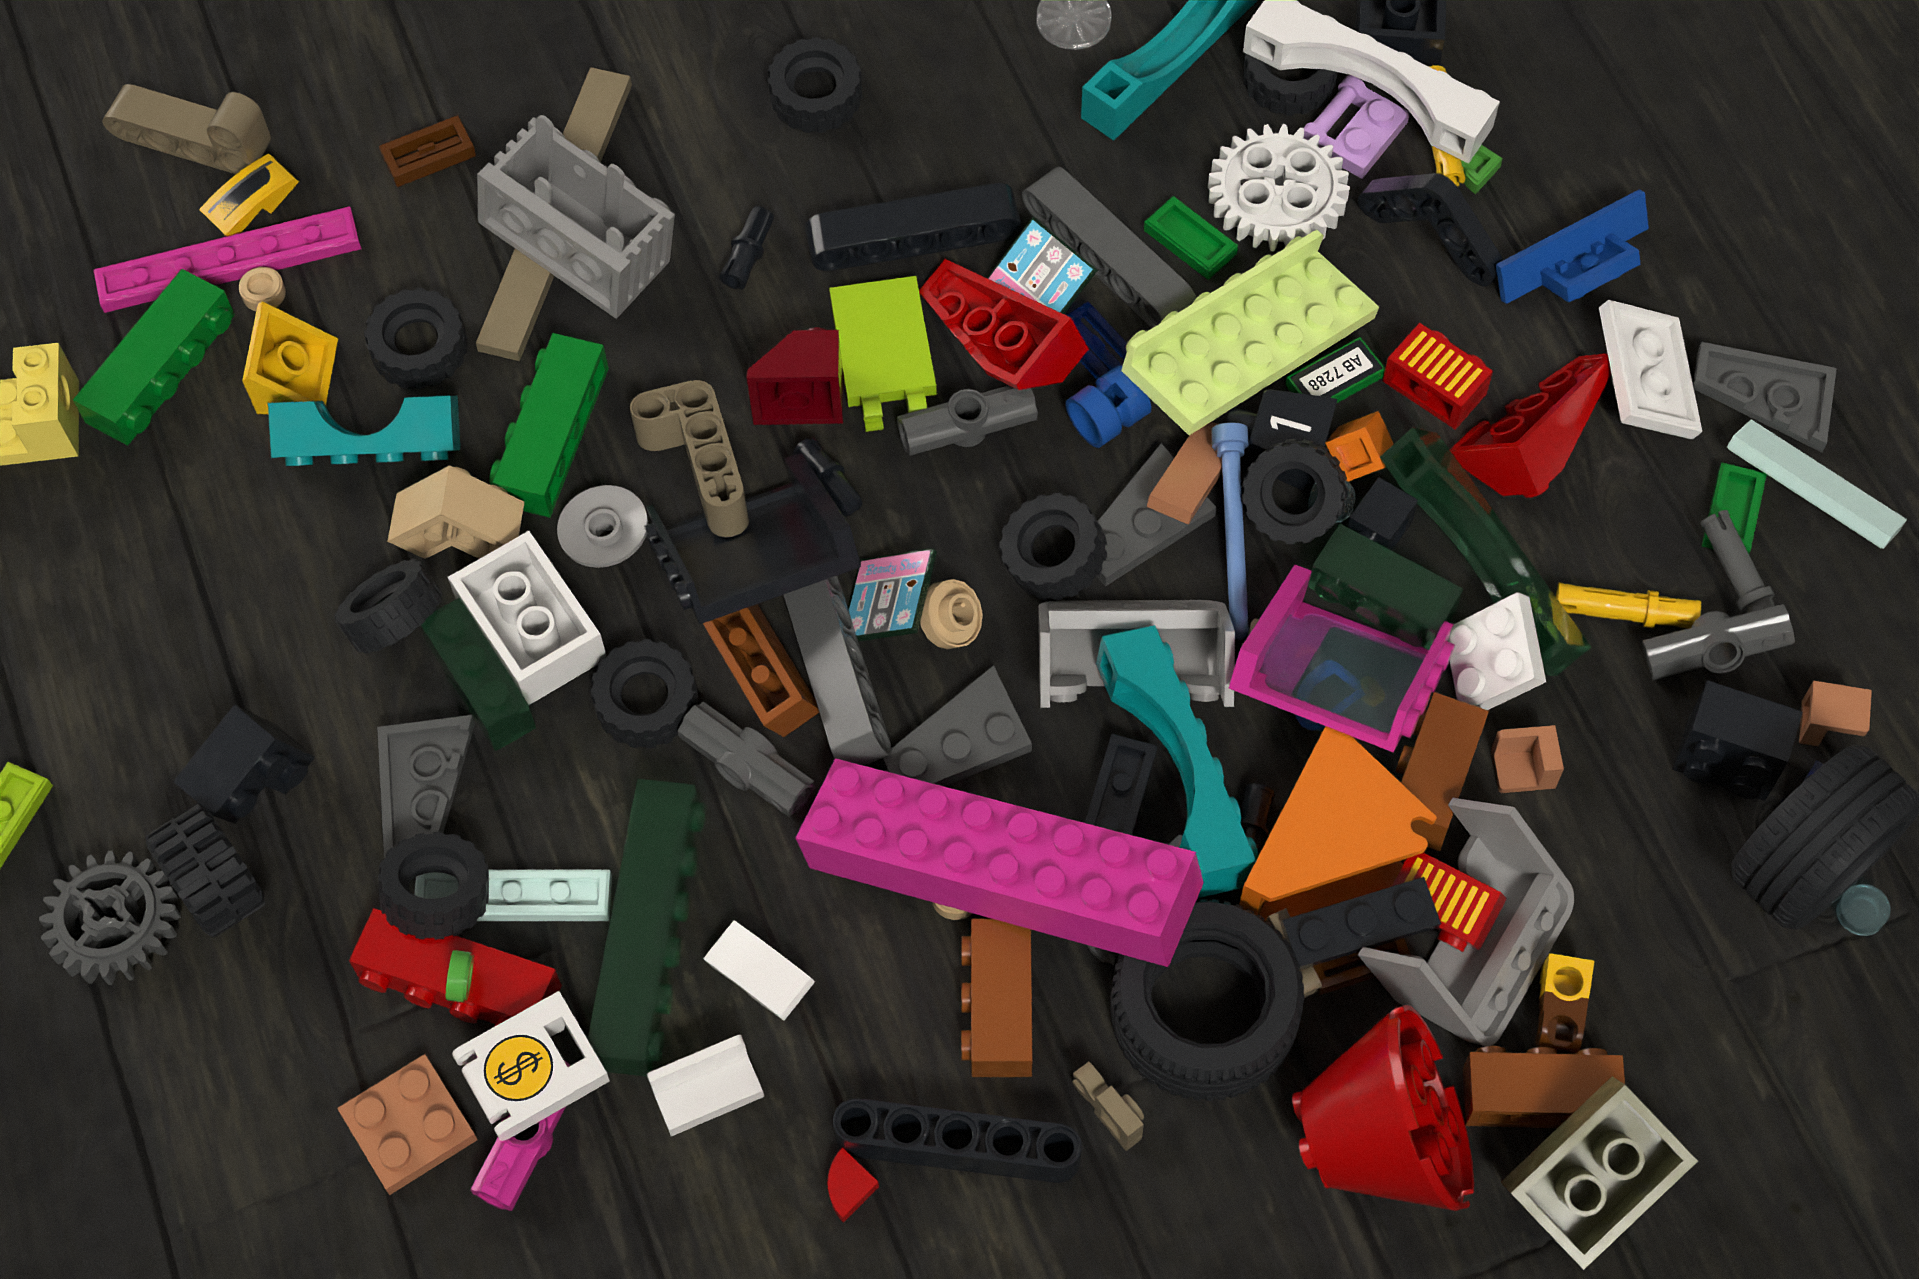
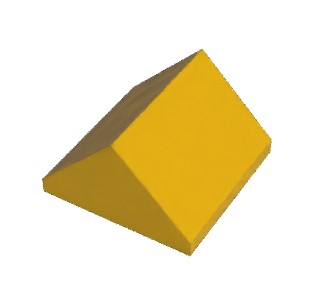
(287, 360)

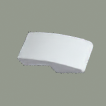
(759, 970)

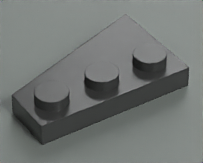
(1771, 389)
(1138, 531)
(963, 736)
(420, 774)

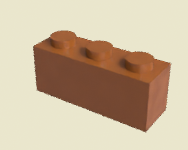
(763, 669)
(1440, 760)
(998, 999)
(1533, 1086)

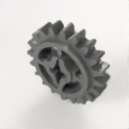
(114, 893)

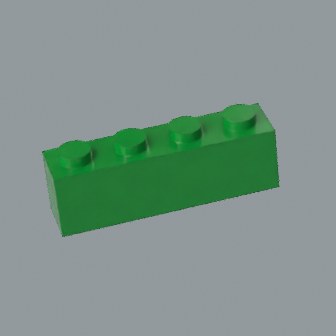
(154, 357)
(550, 422)

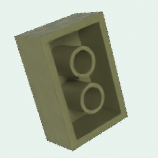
(1599, 1172)

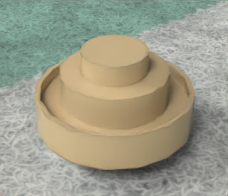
(951, 614)

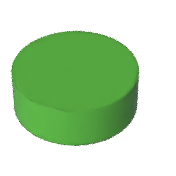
(459, 976)

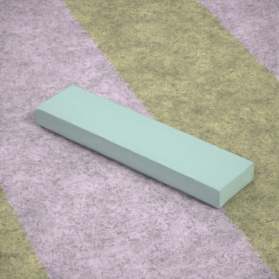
(1816, 484)
(533, 894)

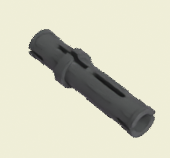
(1737, 563)

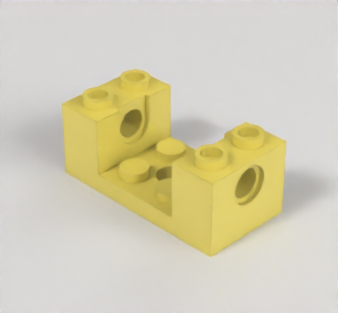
(38, 407)

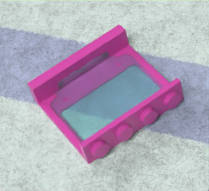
(1338, 668)

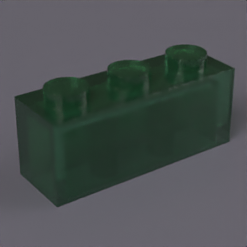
(1384, 587)
(477, 674)

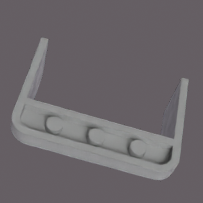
(1195, 630)
(1476, 989)

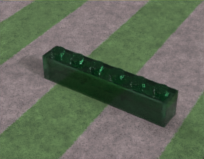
(644, 927)

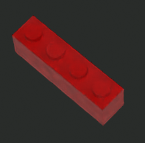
(419, 969)

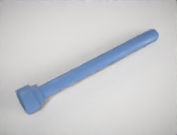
(1230, 442)

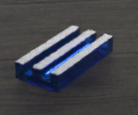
(1109, 334)

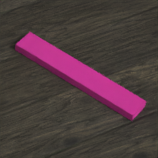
(229, 257)

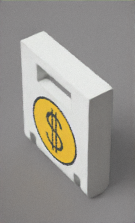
(522, 1069)

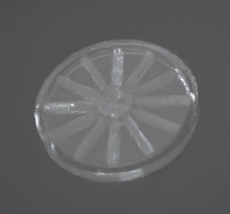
(1074, 22)

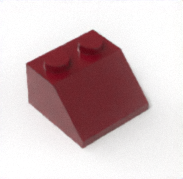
(799, 380)

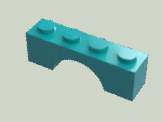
(309, 430)

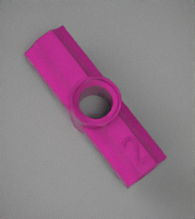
(512, 1163)

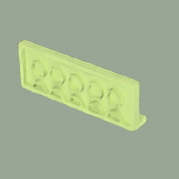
(1246, 334)

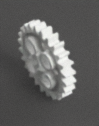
(1277, 186)

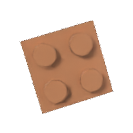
(407, 1124)

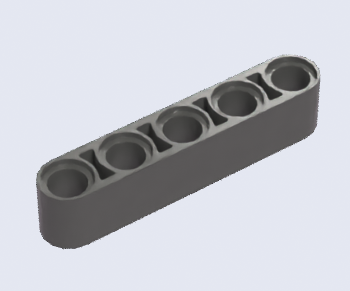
(1111, 247)
(838, 673)

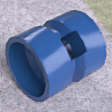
(1108, 406)

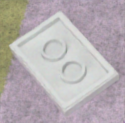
(1650, 370)

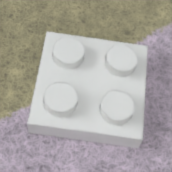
(1496, 653)

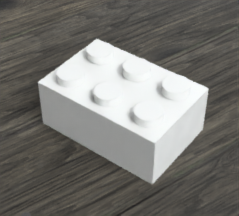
(529, 617)

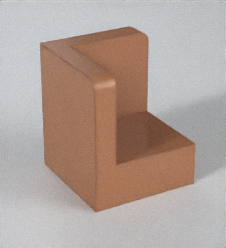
(1834, 709)
(1527, 759)

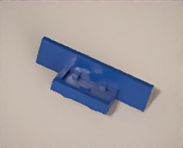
(1578, 255)

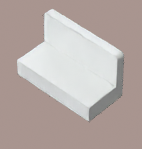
(705, 1085)

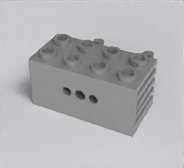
(575, 216)

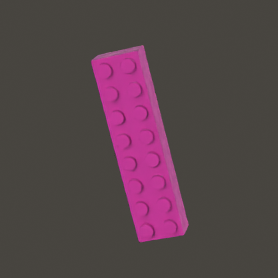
(1002, 861)

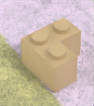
(454, 512)

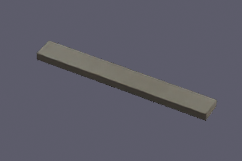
(524, 281)

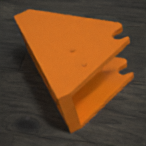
(1336, 833)

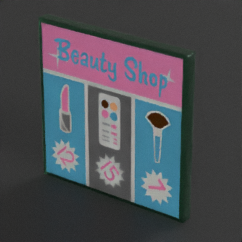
(1043, 268)
(891, 594)

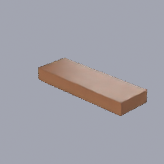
(1188, 478)

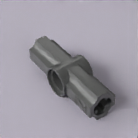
(944, 426)
(1718, 642)
(746, 759)

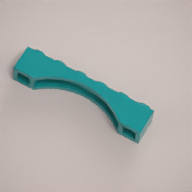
(1134, 82)
(1143, 681)

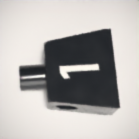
(1283, 418)

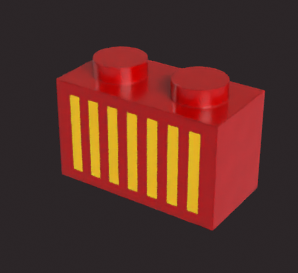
(1437, 375)
(1462, 903)

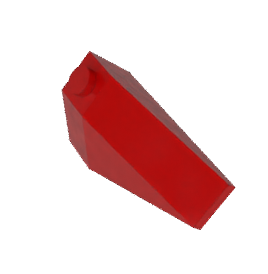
(1003, 329)
(1538, 433)

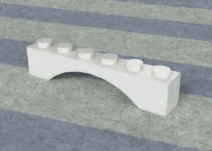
(1446, 109)

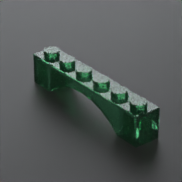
(1449, 496)

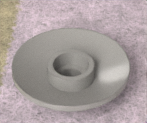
(600, 511)

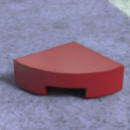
(849, 1185)

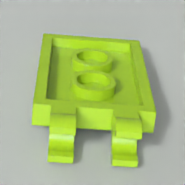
(883, 346)

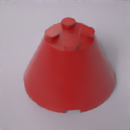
(1386, 1121)

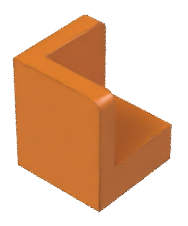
(1360, 445)

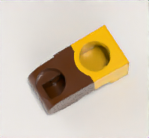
(1563, 1002)

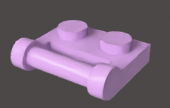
(1367, 132)

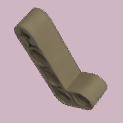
(213, 137)
(692, 418)

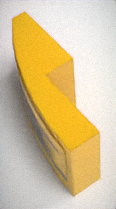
(241, 198)

